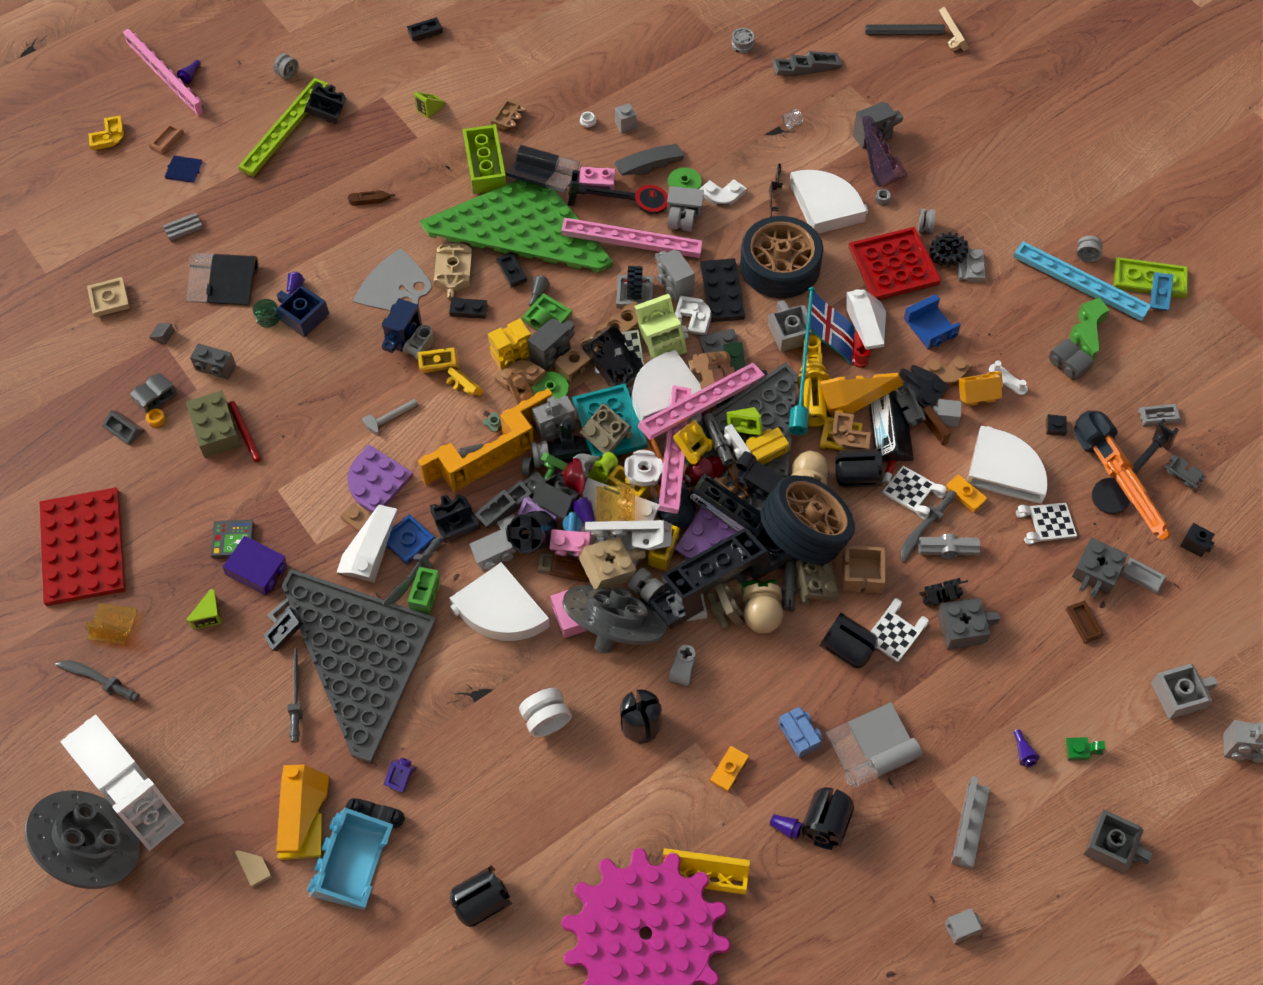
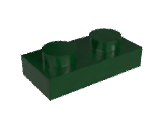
(736, 354)

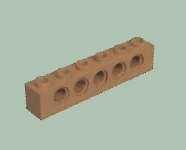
(625, 320)

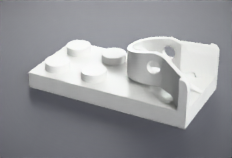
(656, 532)

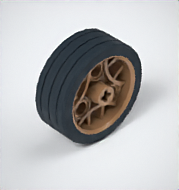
(781, 246)
(807, 519)

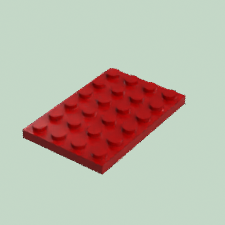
(81, 546)

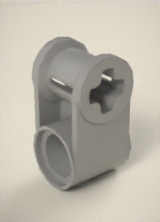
(418, 342)
(682, 668)

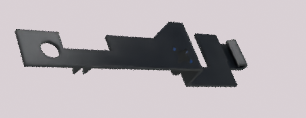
(774, 185)

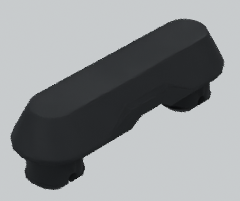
(381, 812)

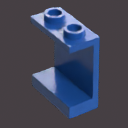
(930, 323)

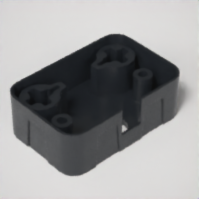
(606, 363)

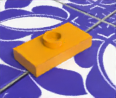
(966, 493)
(729, 768)

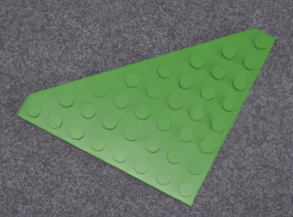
(520, 221)

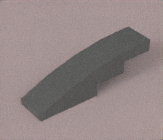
(811, 63)
(646, 160)
(505, 503)

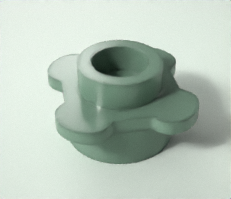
(494, 427)

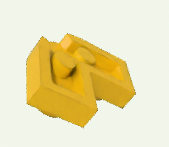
(110, 137)

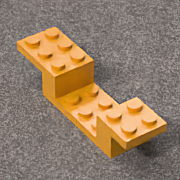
(515, 441)

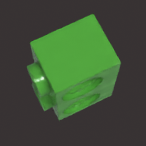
(424, 590)

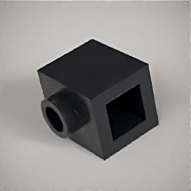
(1198, 540)

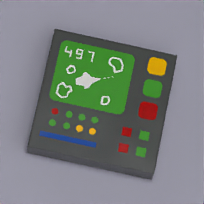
(228, 535)

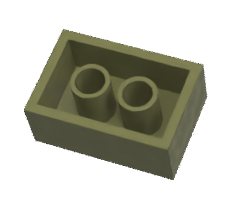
(213, 424)

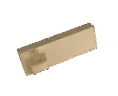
(957, 41)

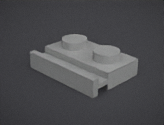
(972, 267)

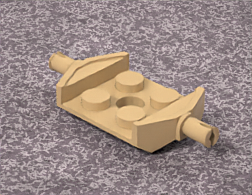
(452, 276)

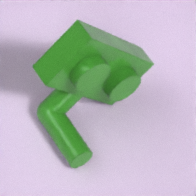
(552, 463)

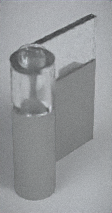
(873, 745)

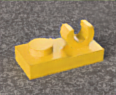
(462, 380)

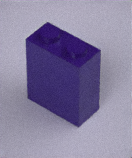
(255, 565)

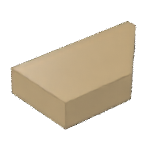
(253, 867)

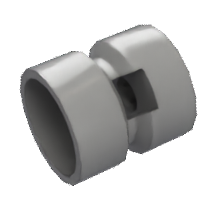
(681, 219)
(644, 584)

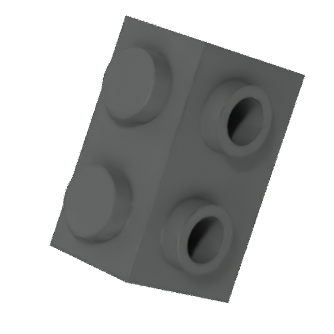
(213, 361)

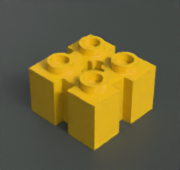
(509, 343)

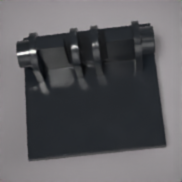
(949, 591)

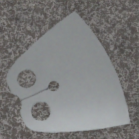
(383, 283)

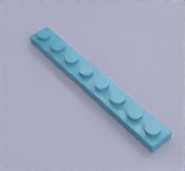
(1082, 281)

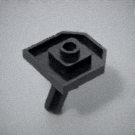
(567, 445)

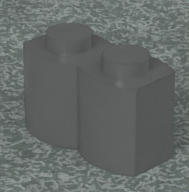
(1070, 359)
(153, 393)

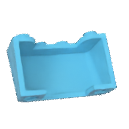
(349, 859)

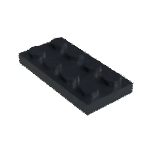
(722, 289)

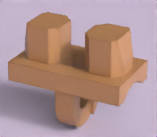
(519, 381)

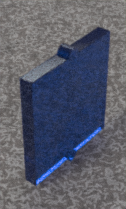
(183, 169)

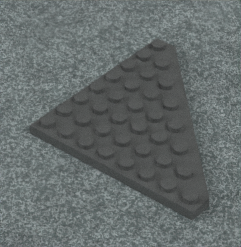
(773, 400)
(359, 653)

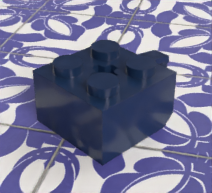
(301, 310)
(400, 325)

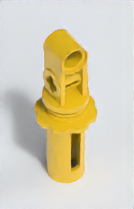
(814, 375)

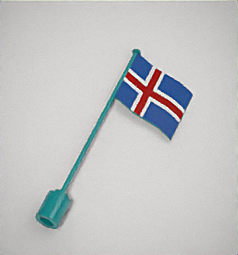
(835, 332)

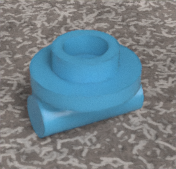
(572, 522)

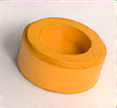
(155, 418)

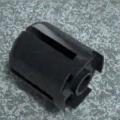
(859, 468)
(536, 537)
(850, 641)
(633, 711)
(828, 818)
(479, 897)

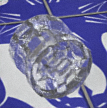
(792, 118)

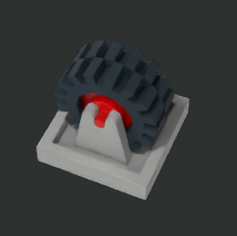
(634, 287)

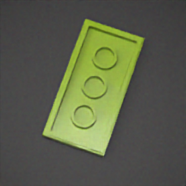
(1138, 276)

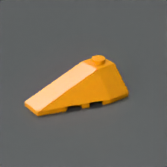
(854, 394)
(300, 799)

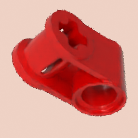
(860, 354)

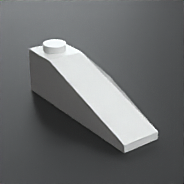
(868, 317)
(367, 549)

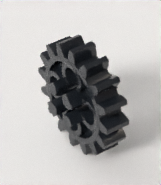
(943, 254)

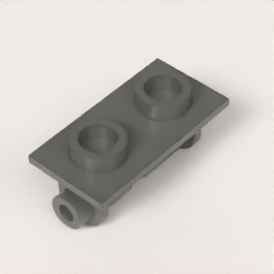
(915, 413)
(1190, 477)

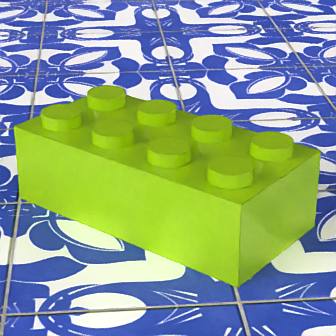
(484, 158)

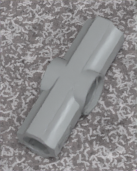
(949, 546)

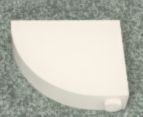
(827, 200)
(655, 382)
(1007, 466)
(499, 607)

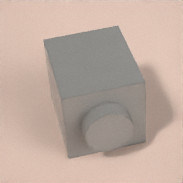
(625, 118)
(948, 411)
(963, 925)

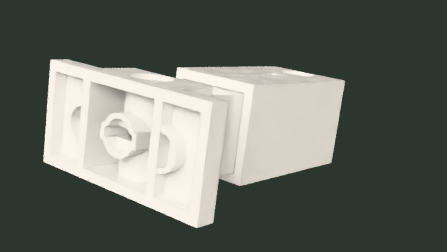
(122, 782)

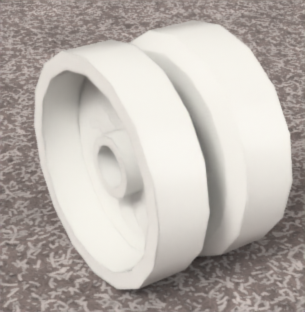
(545, 712)

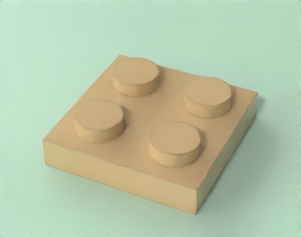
(108, 297)

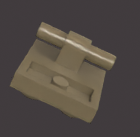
(606, 429)
(816, 582)
(726, 606)

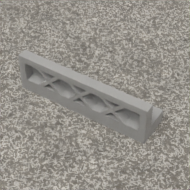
(970, 824)

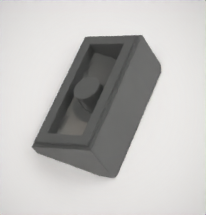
(122, 427)

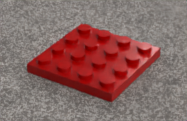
(894, 263)

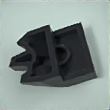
(325, 103)
(925, 384)
(454, 517)

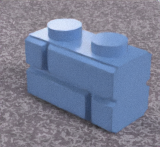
(800, 732)

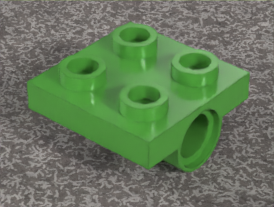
(544, 310)

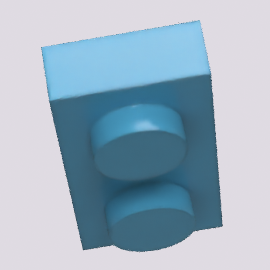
(1161, 291)

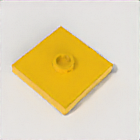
(312, 845)

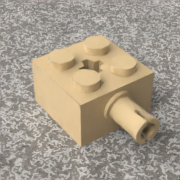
(609, 562)

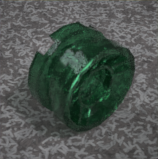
(261, 308)

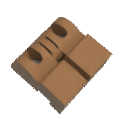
(712, 366)

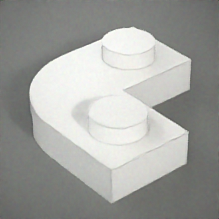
(728, 194)
(699, 313)

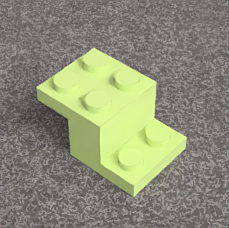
(660, 326)

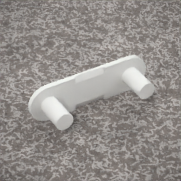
(1009, 380)

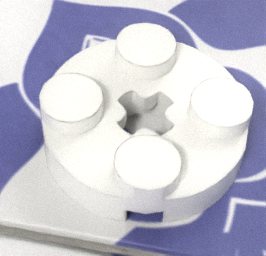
(640, 477)

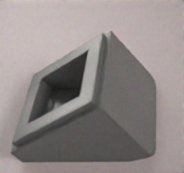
(162, 332)

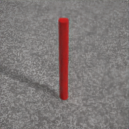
(244, 431)

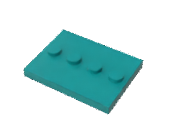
(620, 402)

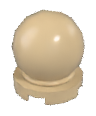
(811, 465)
(763, 607)

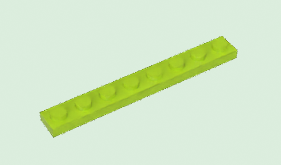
(278, 132)

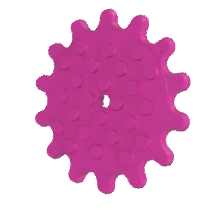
(653, 899)

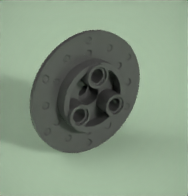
(613, 616)
(81, 840)

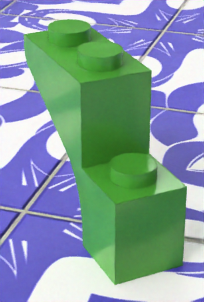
(1085, 333)

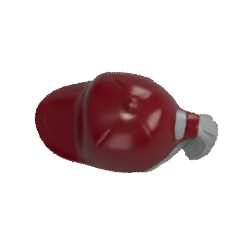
(710, 466)
(577, 471)

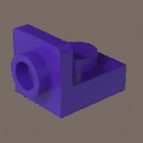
(399, 774)

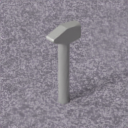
(372, 424)

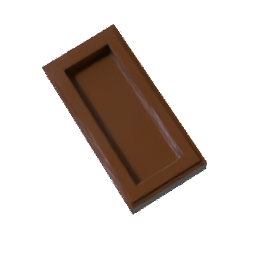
(936, 426)
(568, 568)
(1084, 622)

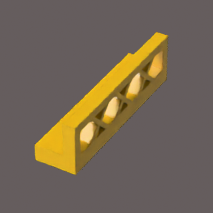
(719, 867)

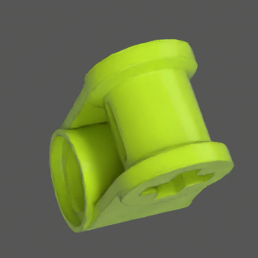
(603, 468)

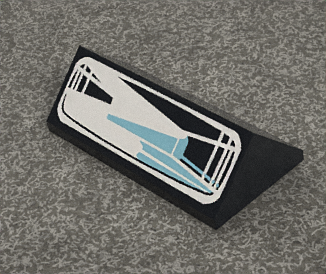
(890, 429)
(726, 505)

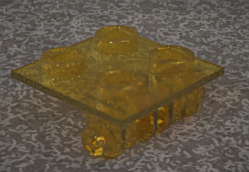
(615, 503)
(111, 624)

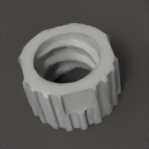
(883, 201)

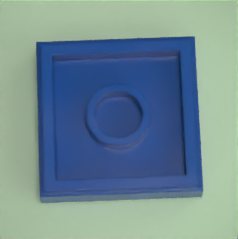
(409, 539)

